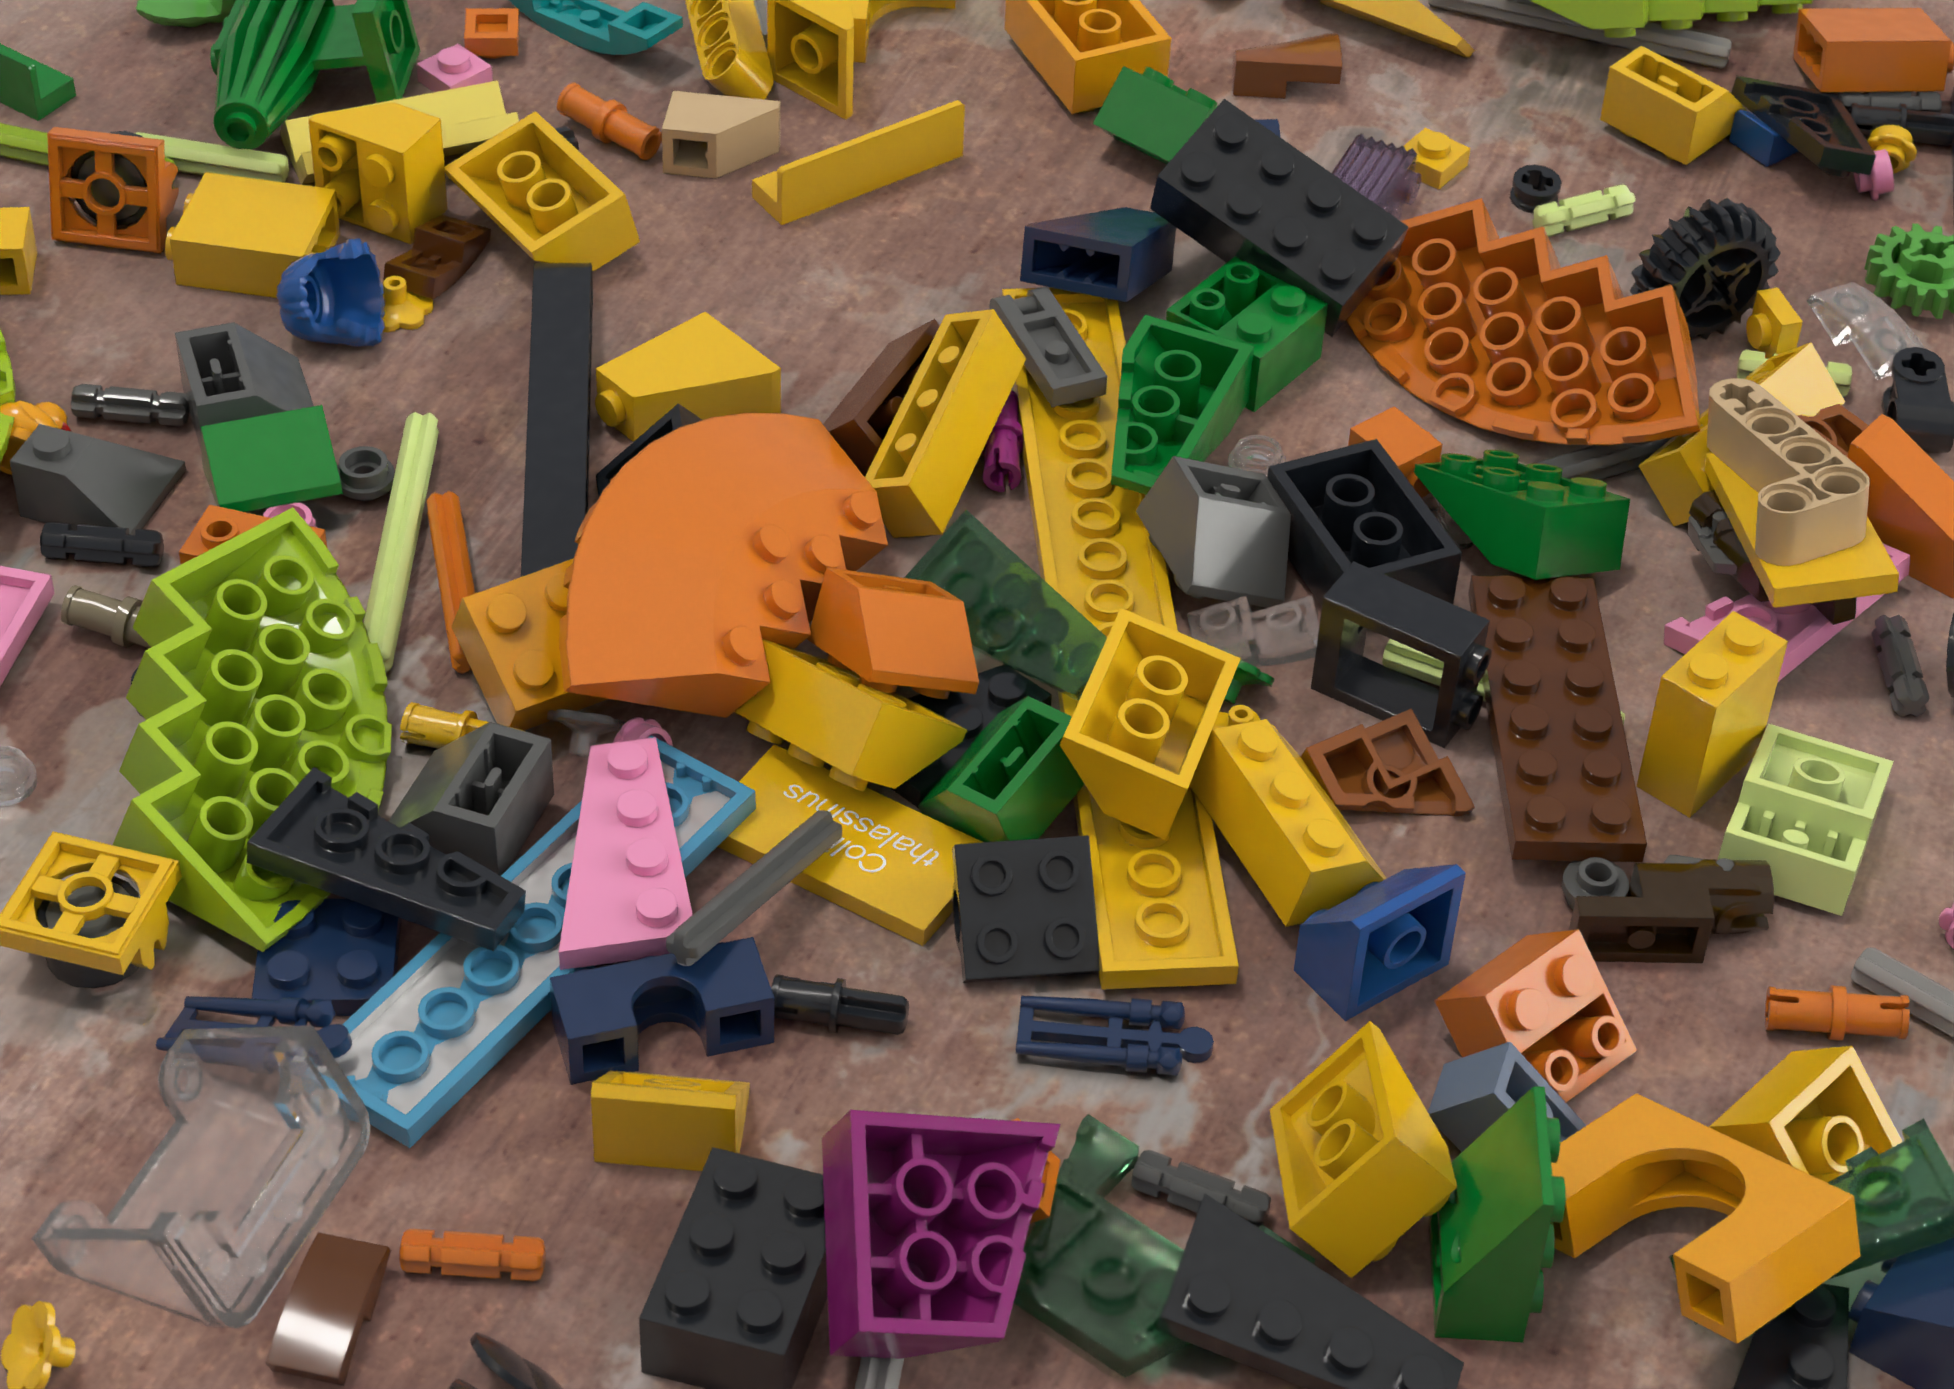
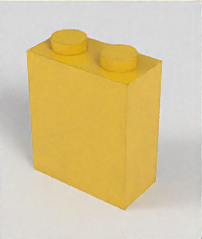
(248, 231)
(1711, 713)

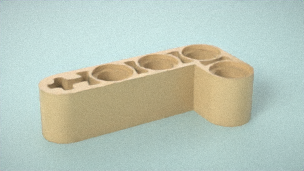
(1806, 488)

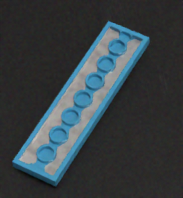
(467, 1006)

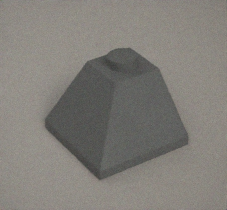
(90, 480)

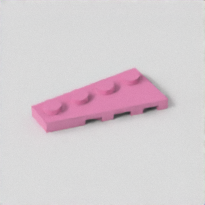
(626, 861)

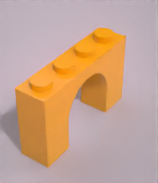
(1771, 1250)

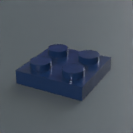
(332, 954)

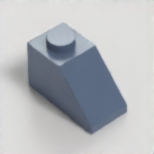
(1483, 1087)

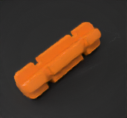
(472, 1254)

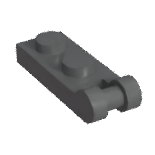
(1052, 347)

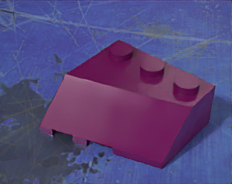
(926, 1228)

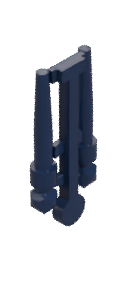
(288, 1012)
(1113, 1044)

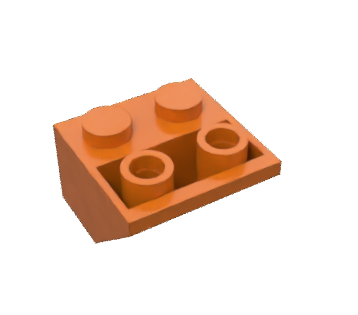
(895, 633)
(1548, 1005)

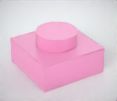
(453, 69)

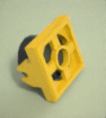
(92, 922)

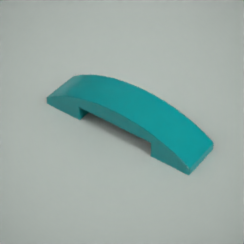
(602, 26)

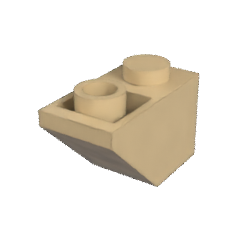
(717, 133)

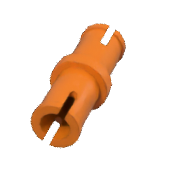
(609, 121)
(1837, 1012)

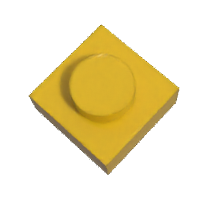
(1438, 157)
(1773, 323)

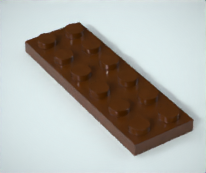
(1556, 722)

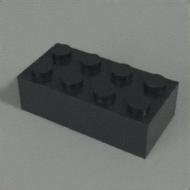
(1278, 209)

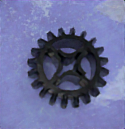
(1713, 262)

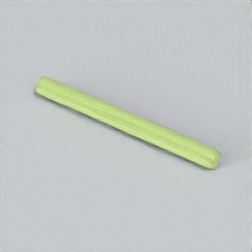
(400, 534)

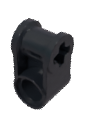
(1921, 399)

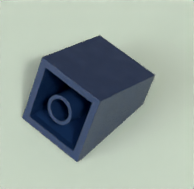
(1910, 1318)

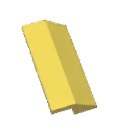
(466, 114)

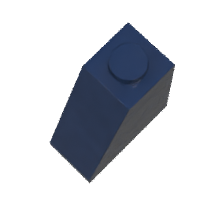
(1099, 252)

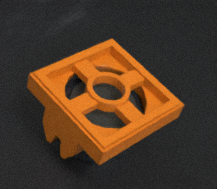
(114, 182)

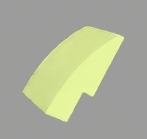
(1807, 815)

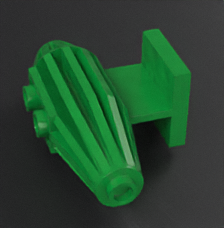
(277, 48)

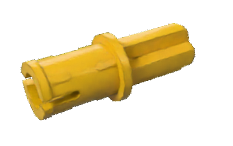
(436, 727)

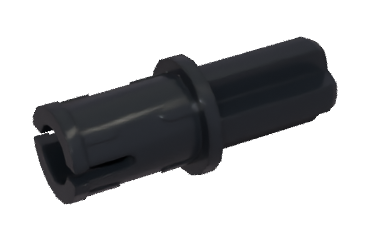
(1923, 125)
(838, 1005)

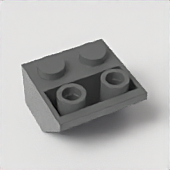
(237, 375)
(1219, 531)
(482, 794)

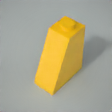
(691, 365)

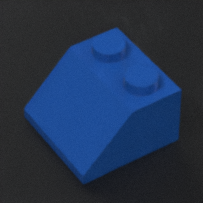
(1381, 938)

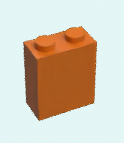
(1872, 50)

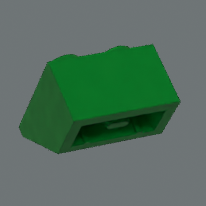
(1152, 113)
(1261, 312)
(1009, 778)

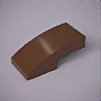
(439, 256)
(327, 1307)

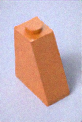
(1908, 501)

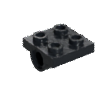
(1025, 909)

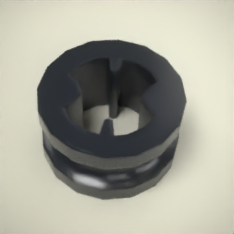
(1538, 178)

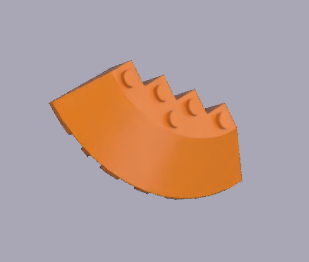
(1528, 344)
(707, 554)

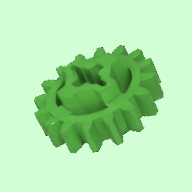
(1921, 269)

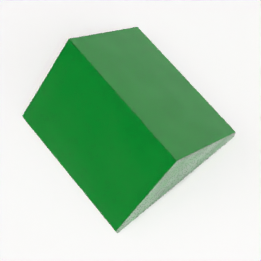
(270, 460)

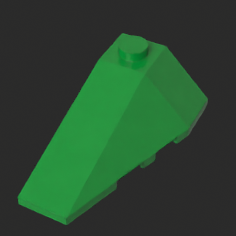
(1175, 398)

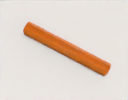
(451, 565)

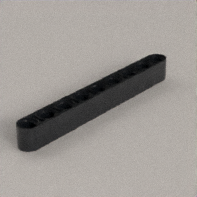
(557, 414)

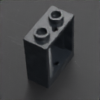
(1412, 617)

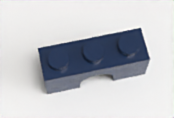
(607, 1007)

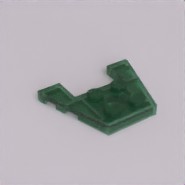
(1096, 1267)

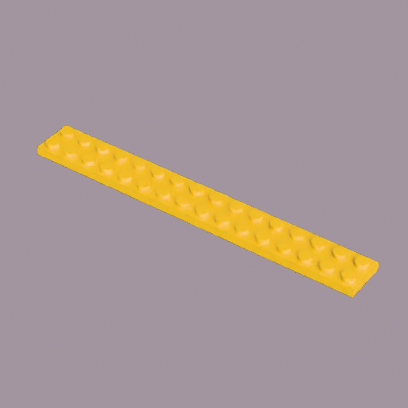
(1155, 897)

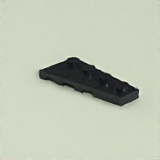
(366, 859)

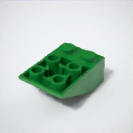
(1530, 513)
(1498, 1227)

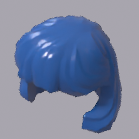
(334, 296)

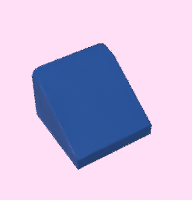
(1759, 139)

